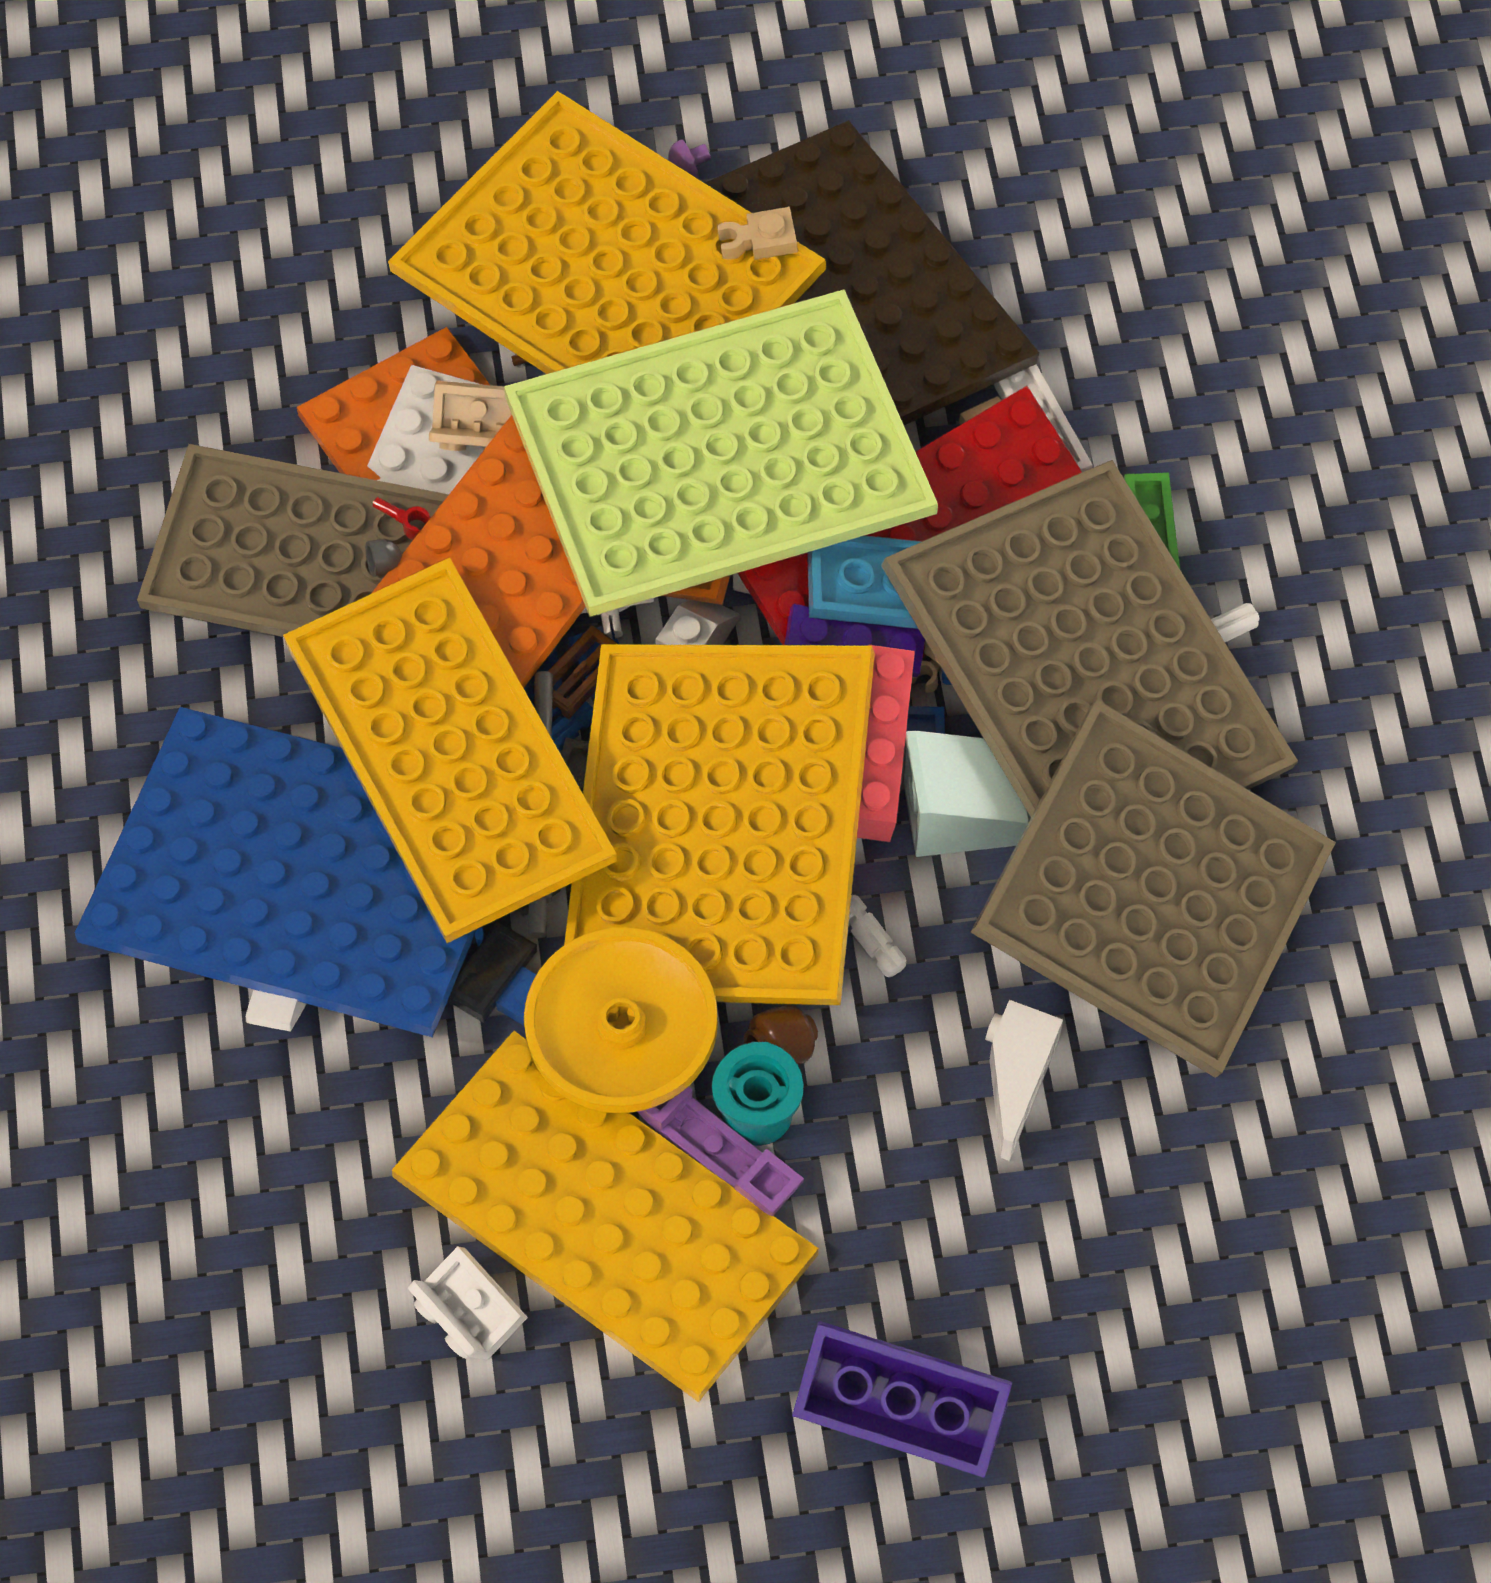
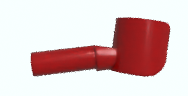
(403, 516)

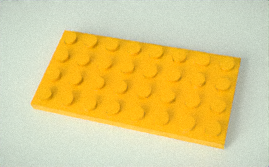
(449, 750)
(606, 1218)

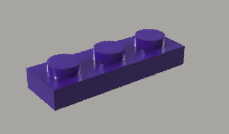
(816, 631)

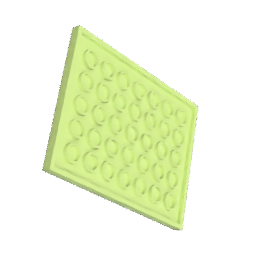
(719, 452)

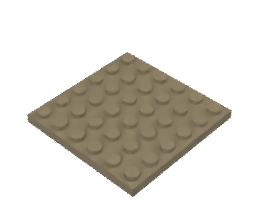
(1154, 888)

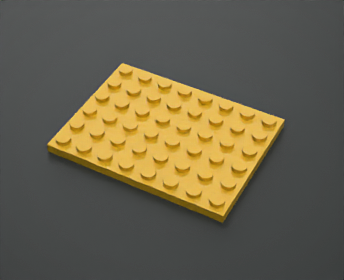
(590, 247)
(731, 808)

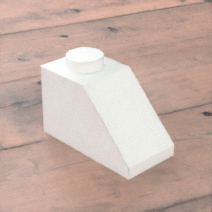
(698, 624)

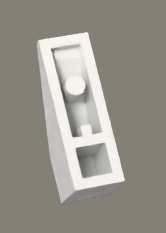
(1019, 1060)

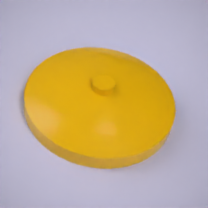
(621, 1020)

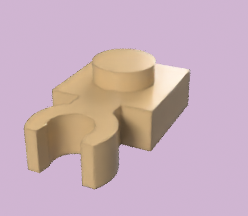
(766, 233)

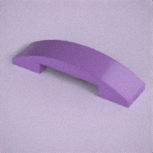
(719, 1148)

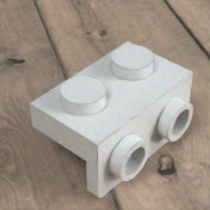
(467, 1306)

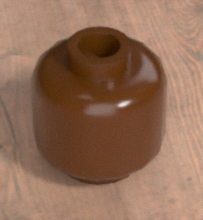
(786, 1028)

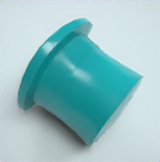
(758, 1091)

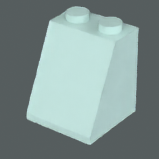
(958, 795)

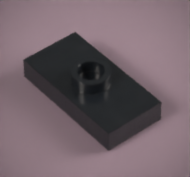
(491, 971)

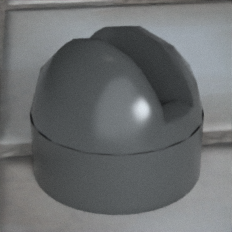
(382, 556)

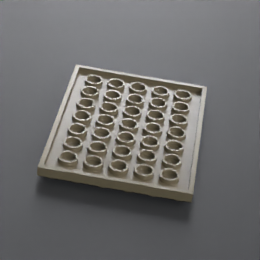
(1076, 606)

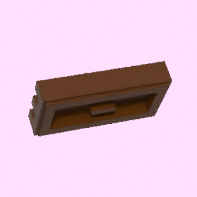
(570, 657)

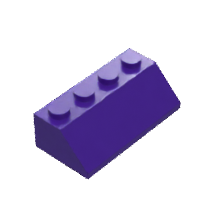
(902, 1399)

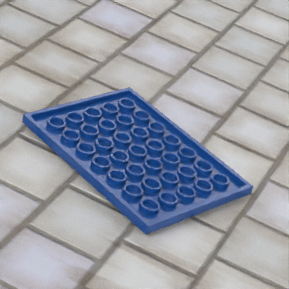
(272, 876)

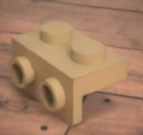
(467, 414)

